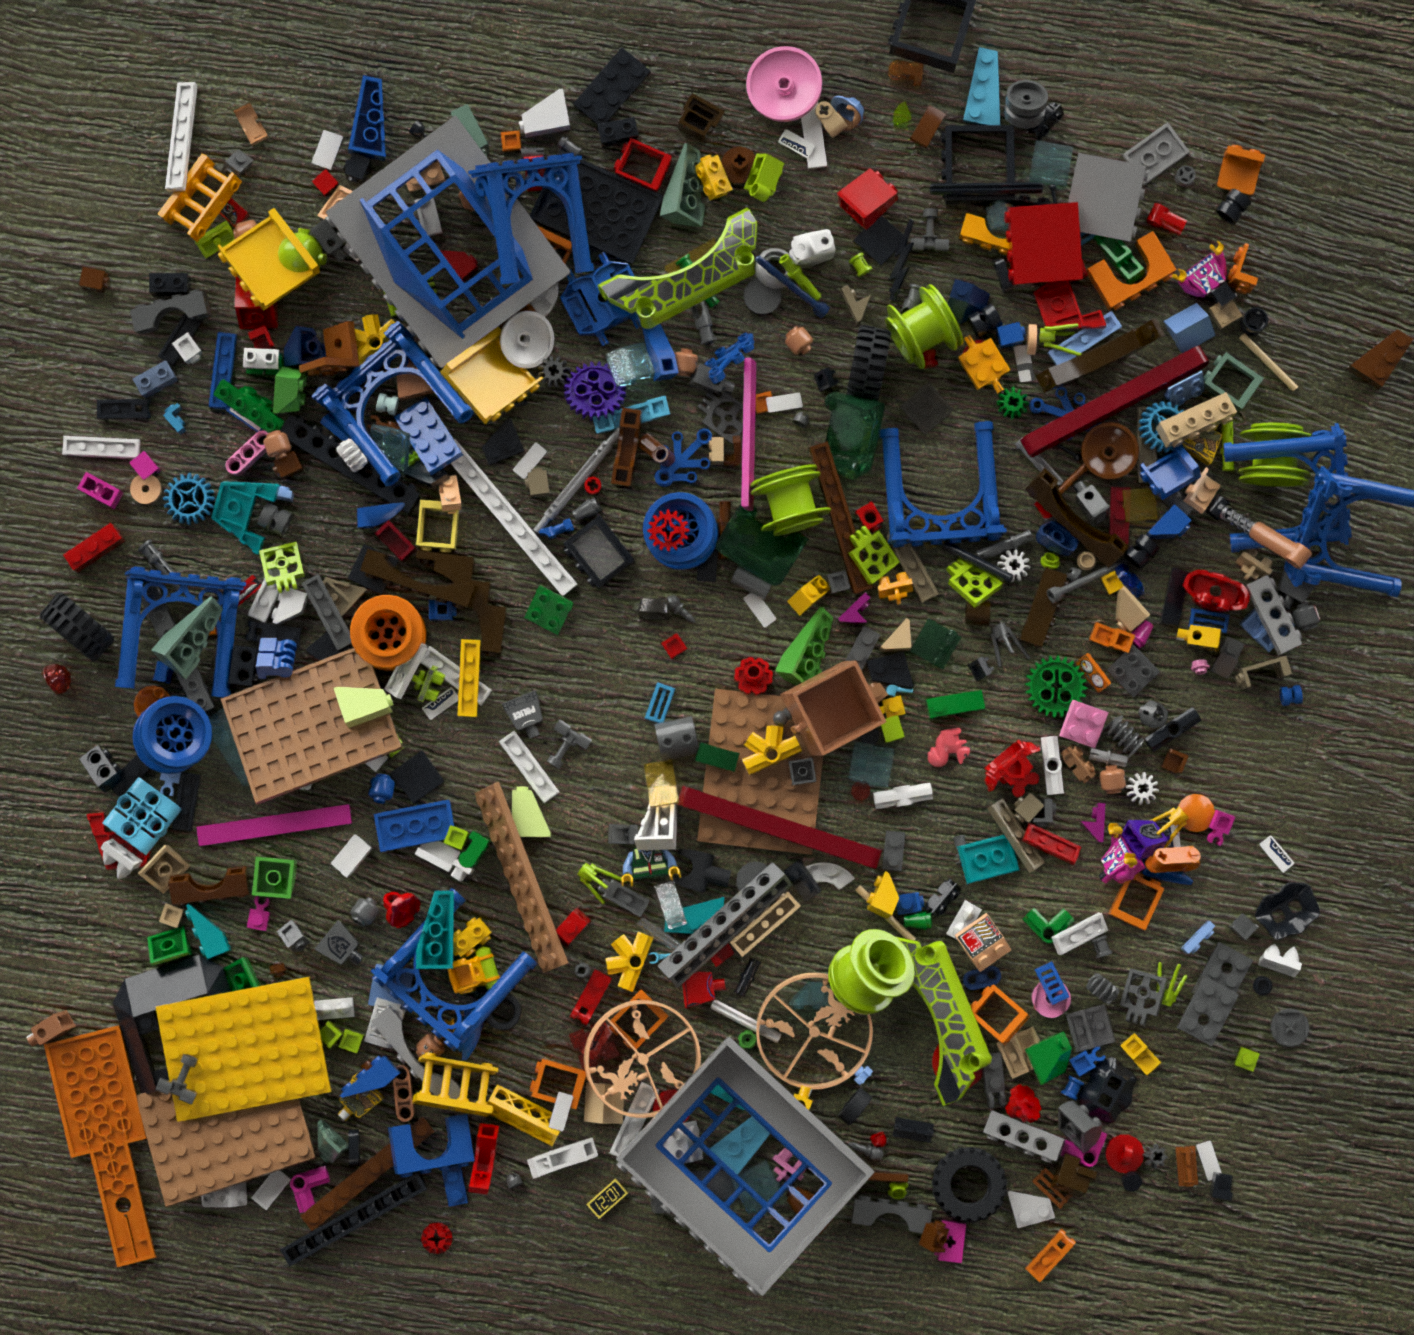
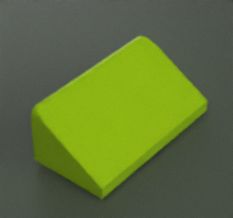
(221, 234)

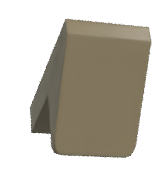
(856, 308)

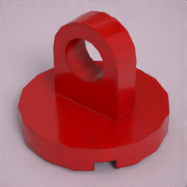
(402, 909)
(1124, 1153)

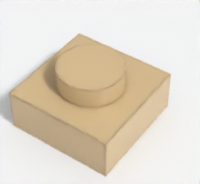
(171, 915)

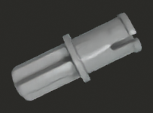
(1108, 757)

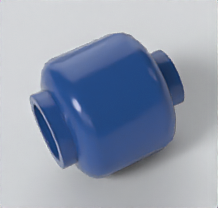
(381, 788)

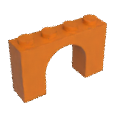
(1115, 292)

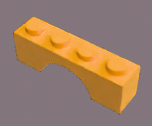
(975, 231)

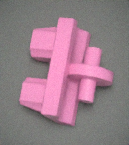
(782, 1159)

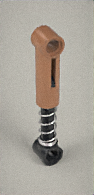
(1293, 552)

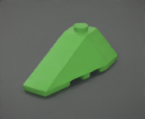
(805, 653)

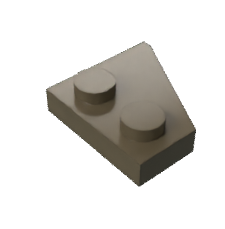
(343, 594)

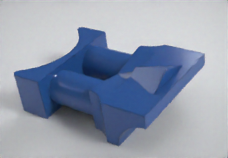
(551, 532)

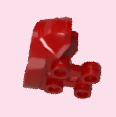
(1232, 597)
(1013, 768)

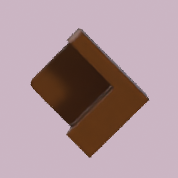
(1174, 761)

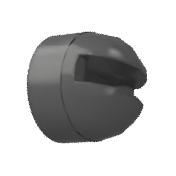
(801, 420)
(1075, 575)
(514, 1180)

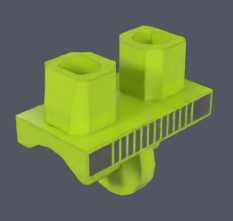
(432, 676)

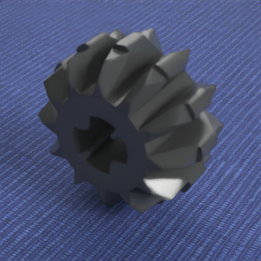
(560, 369)
(1102, 988)

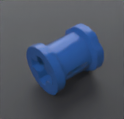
(1072, 1087)

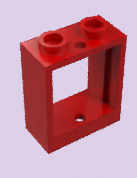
(661, 172)

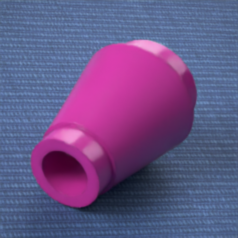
(1141, 634)

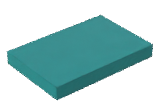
(987, 858)

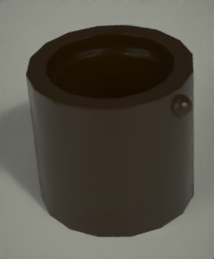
(977, 616)

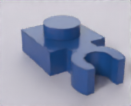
(1084, 1063)

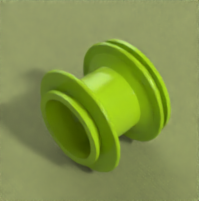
(923, 326)
(1277, 470)
(790, 499)
(871, 972)

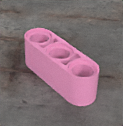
(239, 455)

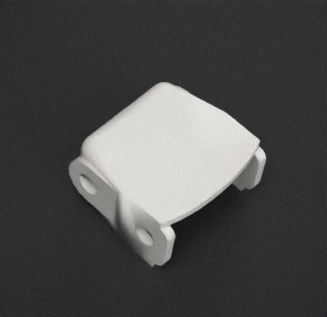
(812, 248)

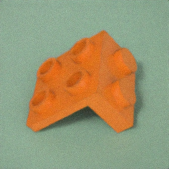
(1240, 169)
(1240, 281)

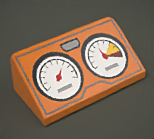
(1093, 673)

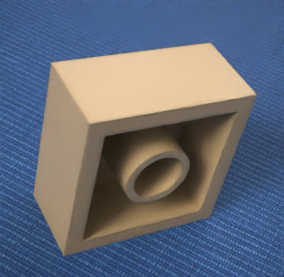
(1226, 315)
(716, 446)

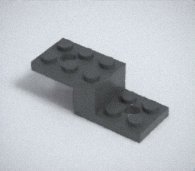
(1214, 994)

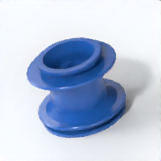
(705, 534)
(149, 744)

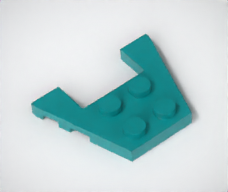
(235, 507)

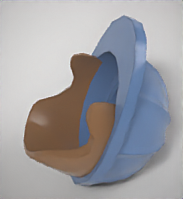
(849, 109)

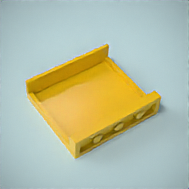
(257, 262)
(488, 379)

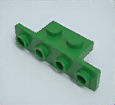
(250, 405)

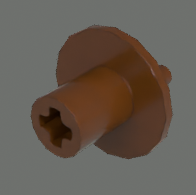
(738, 163)

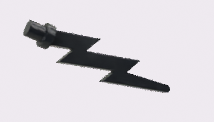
(898, 272)

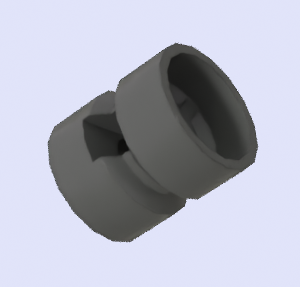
(275, 519)

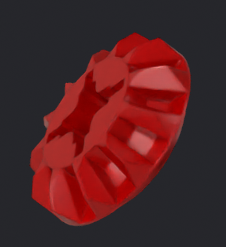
(443, 1231)

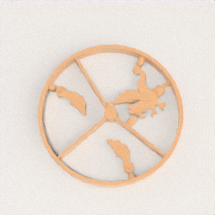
(838, 1011)
(621, 1084)

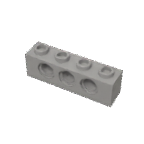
(1271, 625)
(1054, 1143)

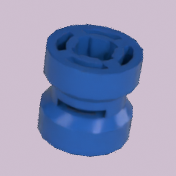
(1291, 695)

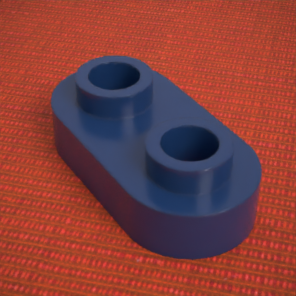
(981, 978)

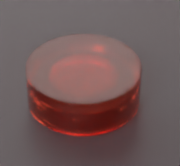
(860, 791)

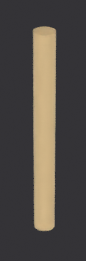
(1268, 362)
(893, 921)

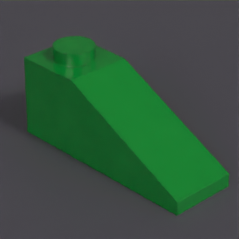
(954, 704)

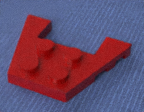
(1060, 307)
(102, 836)

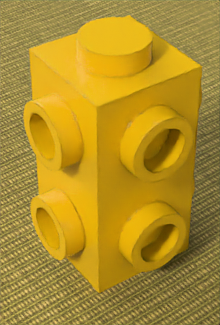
(713, 177)
(475, 933)

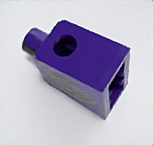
(1143, 837)

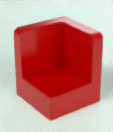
(261, 338)
(722, 955)

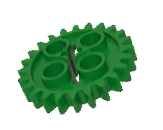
(1037, 685)

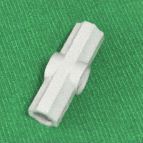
(1053, 779)
(902, 795)

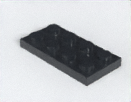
(612, 87)

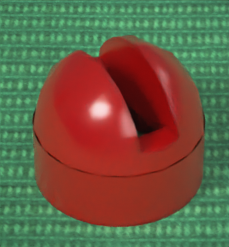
(878, 1139)

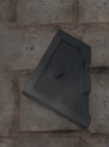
(891, 670)

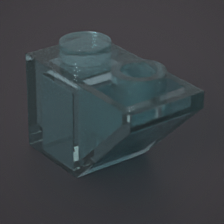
(810, 995)

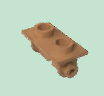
(1075, 756)

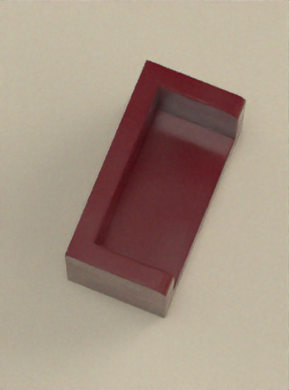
(395, 541)

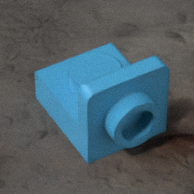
(176, 421)

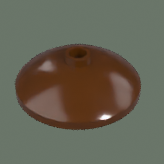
(1116, 439)

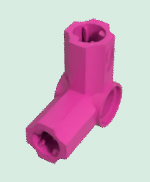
(1071, 1149)
(311, 1178)

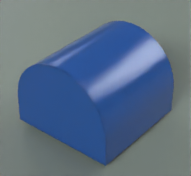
(162, 673)

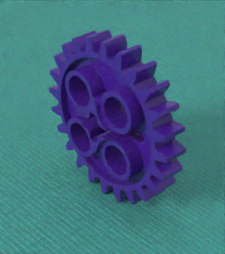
(584, 402)

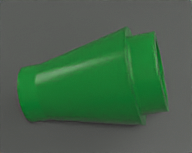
(919, 921)

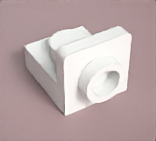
(188, 349)

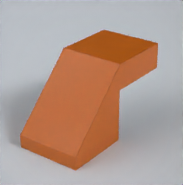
(1111, 638)

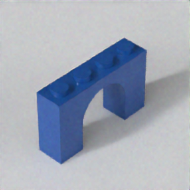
(458, 1149)

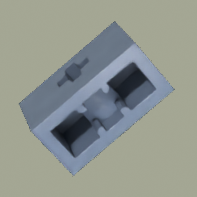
(155, 379)

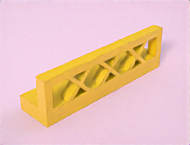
(522, 1118)

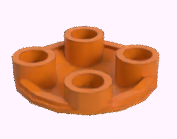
(147, 697)
(1199, 811)

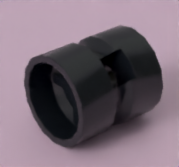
(1233, 206)
(991, 318)
(1253, 321)
(1143, 549)

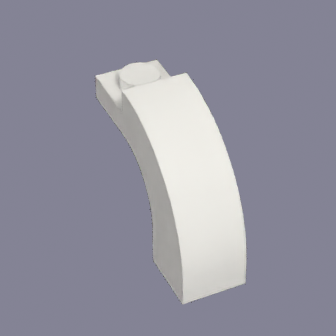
(562, 1157)

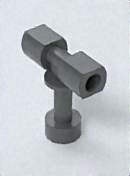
(930, 240)
(570, 738)
(178, 1086)

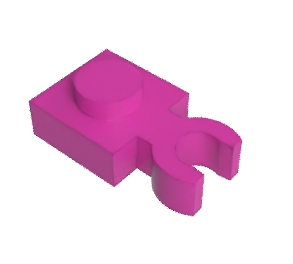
(1220, 824)
(258, 917)

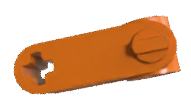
(1173, 860)

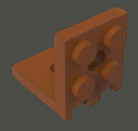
(337, 358)

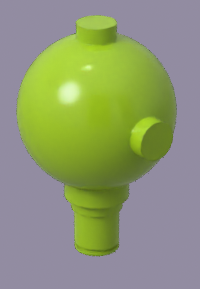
(292, 259)

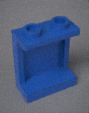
(1170, 472)

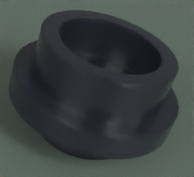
(1262, 985)

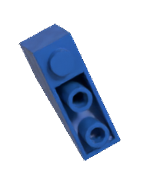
(660, 353)
(376, 1077)

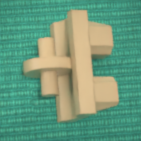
(1252, 566)

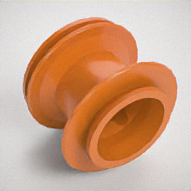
(365, 623)

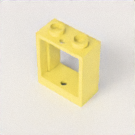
(428, 546)

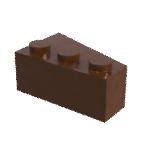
(1381, 360)

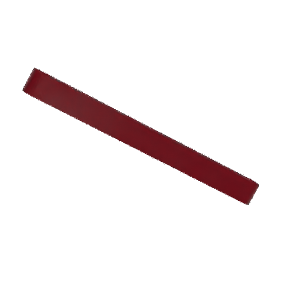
(1114, 401)
(779, 827)

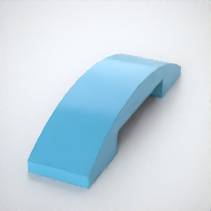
(652, 410)

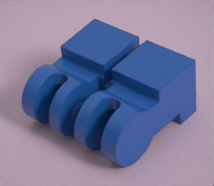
(275, 657)

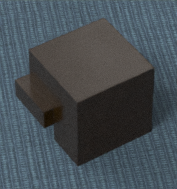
(699, 118)
(1071, 1177)

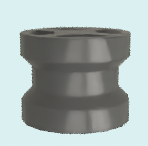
(1188, 174)

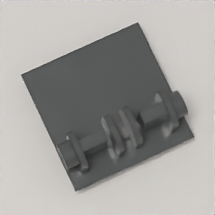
(1133, 670)

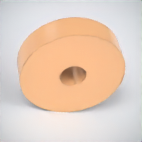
(1031, 339)
(149, 497)

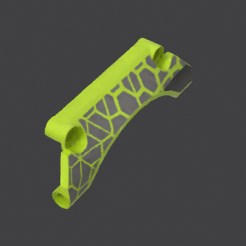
(669, 294)
(958, 1033)

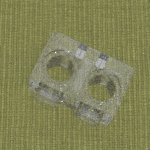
(670, 905)

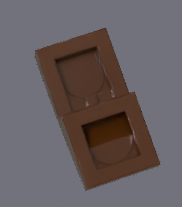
(927, 126)

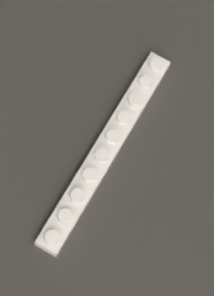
(513, 523)

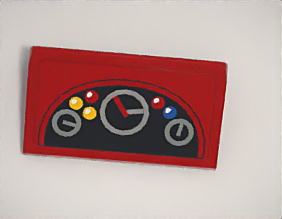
(234, 212)

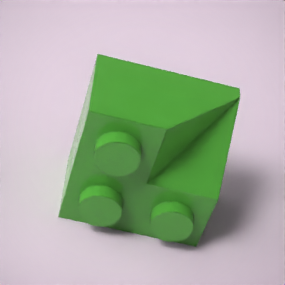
(289, 390)
(274, 877)

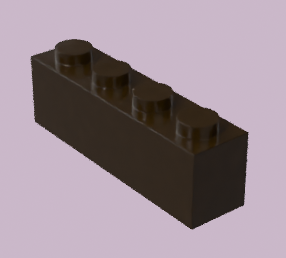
(1042, 610)

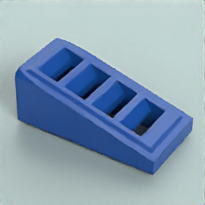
(1064, 995)

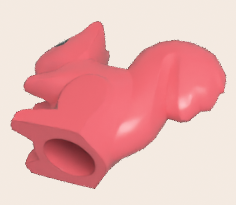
(948, 743)

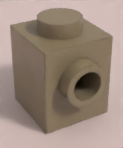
(537, 482)
(1027, 808)

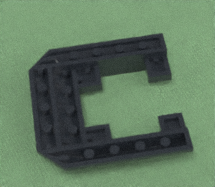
(141, 994)

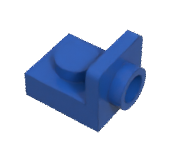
(909, 903)

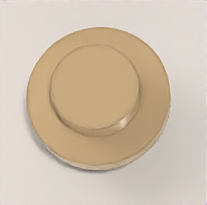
(1086, 560)

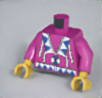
(1205, 275)
(1119, 860)

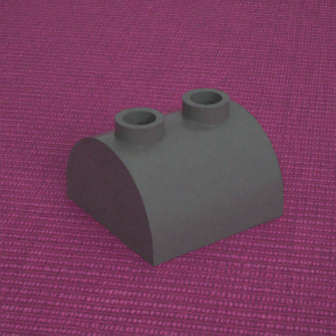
(676, 738)
(1078, 1125)

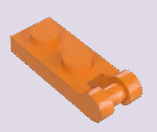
(1050, 1255)

